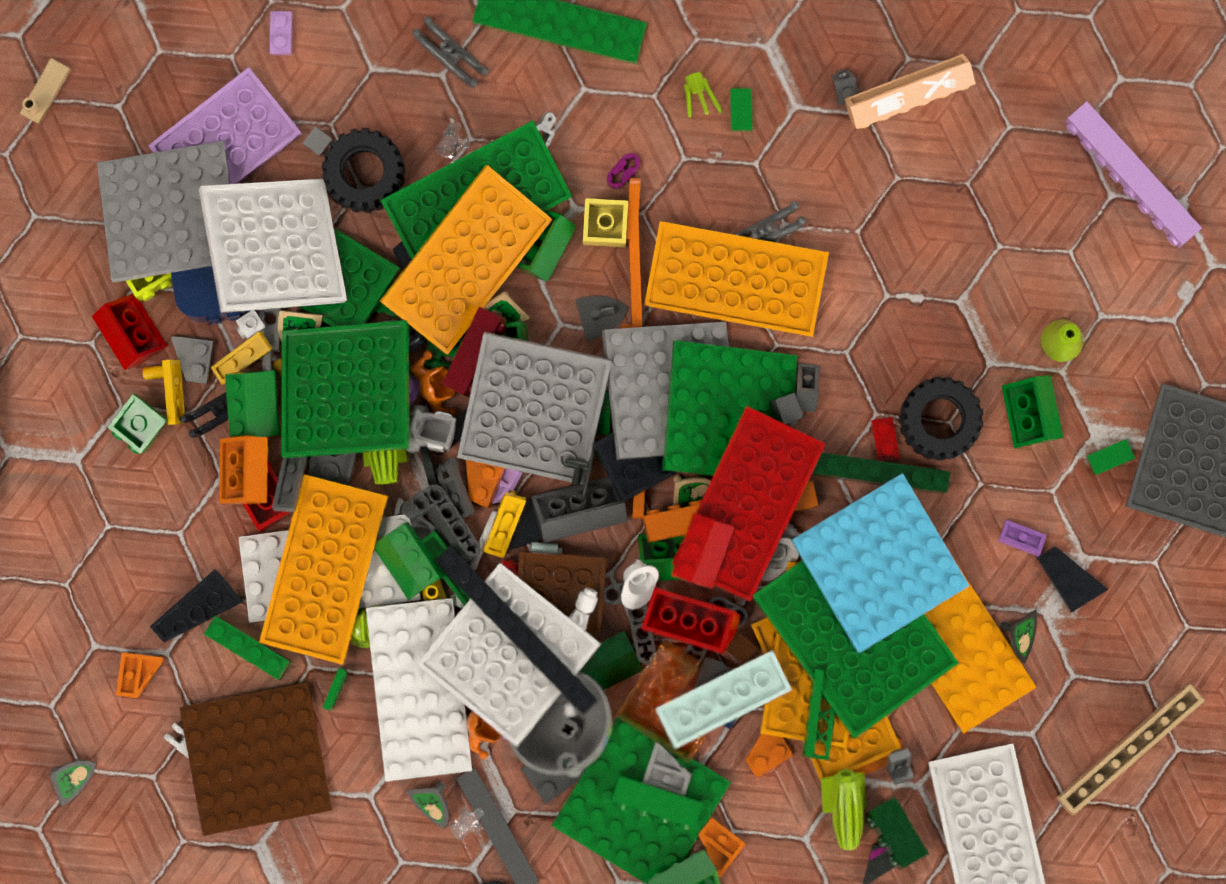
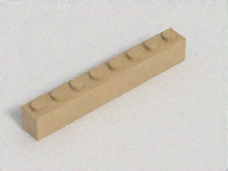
(1130, 749)

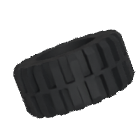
(343, 150)
(957, 394)

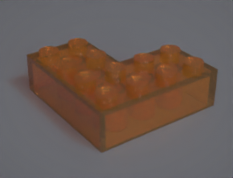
(659, 684)

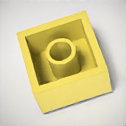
(605, 222)

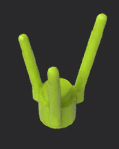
(697, 84)

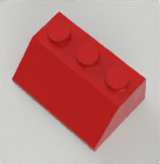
(129, 331)
(702, 550)

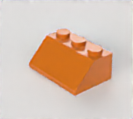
(243, 470)

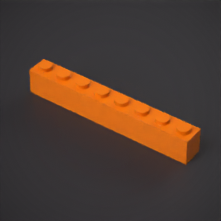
(676, 520)

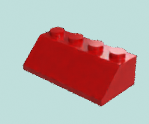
(690, 621)

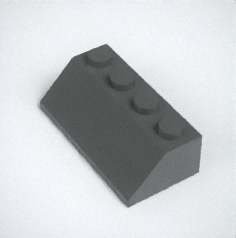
(564, 514)

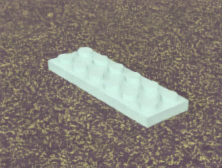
(723, 699)

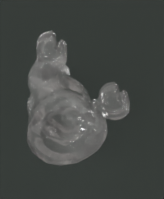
(450, 141)
(466, 822)

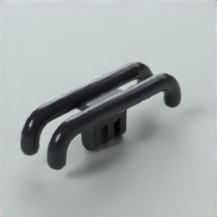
(219, 409)

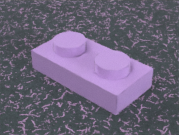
(280, 33)

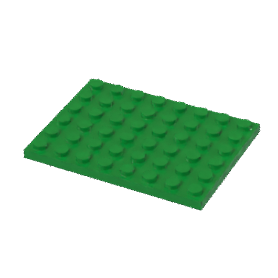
(855, 685)

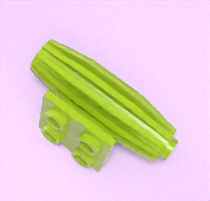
(384, 464)
(846, 799)

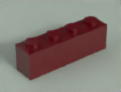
(463, 368)

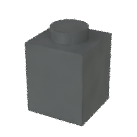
(786, 409)

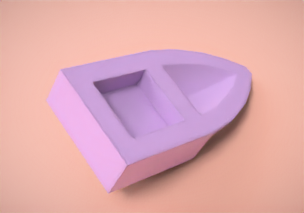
(508, 482)

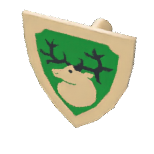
(506, 308)
(297, 320)
(689, 490)

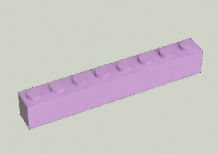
(1132, 175)

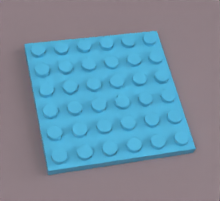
(880, 563)

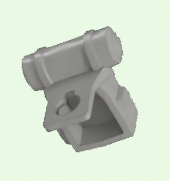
(430, 430)

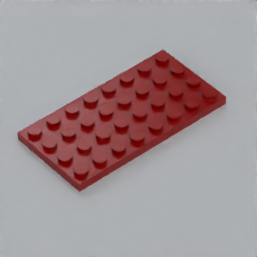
(757, 494)

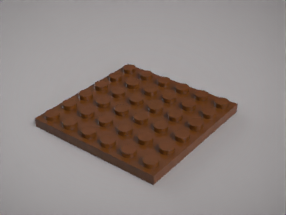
(255, 758)

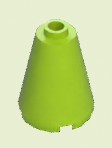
(1062, 340)

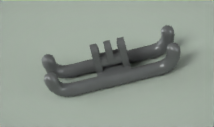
(449, 53)
(768, 227)

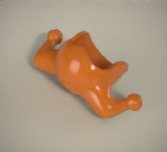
(431, 384)
(480, 731)

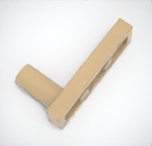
(45, 91)

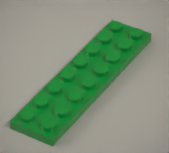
(565, 26)

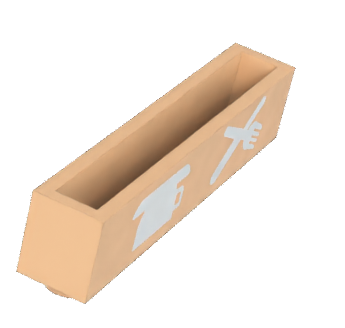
(910, 91)

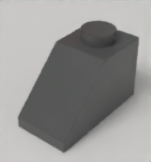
(807, 386)

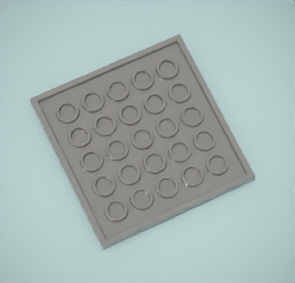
(157, 211)
(642, 379)
(533, 407)

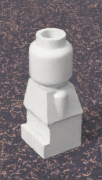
(584, 605)

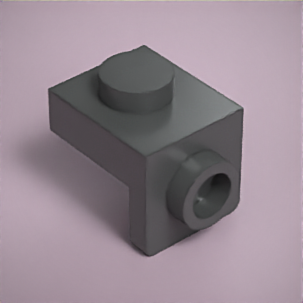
(844, 85)
(898, 766)

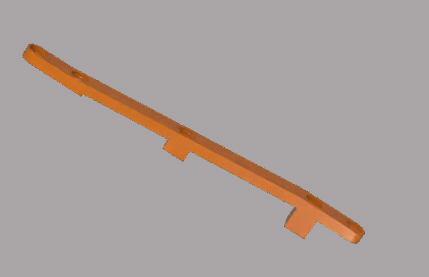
(635, 287)

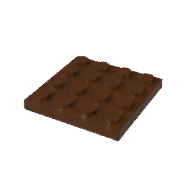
(562, 578)

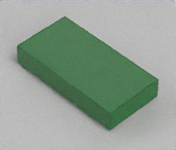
(741, 109)
(1110, 457)
(335, 689)

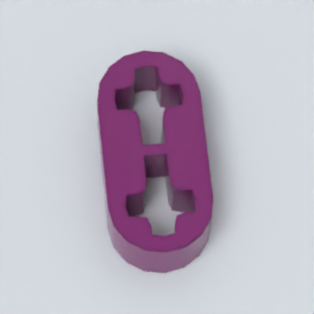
(619, 167)

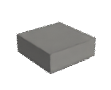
(317, 141)

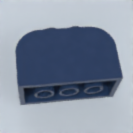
(198, 297)

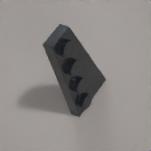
(199, 605)

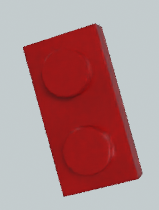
(885, 439)

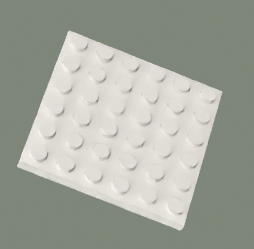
(272, 245)
(491, 672)

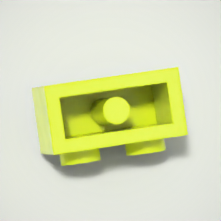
(146, 287)

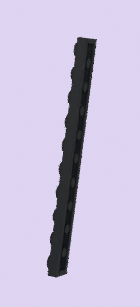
(517, 631)

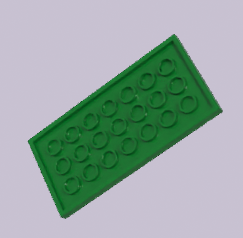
(516, 157)

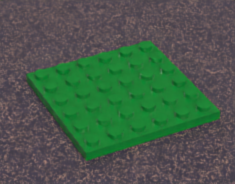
(345, 389)
(709, 396)
(622, 836)

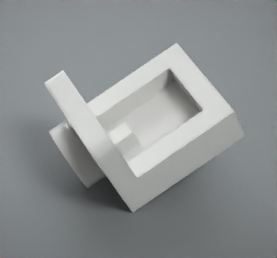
(249, 324)

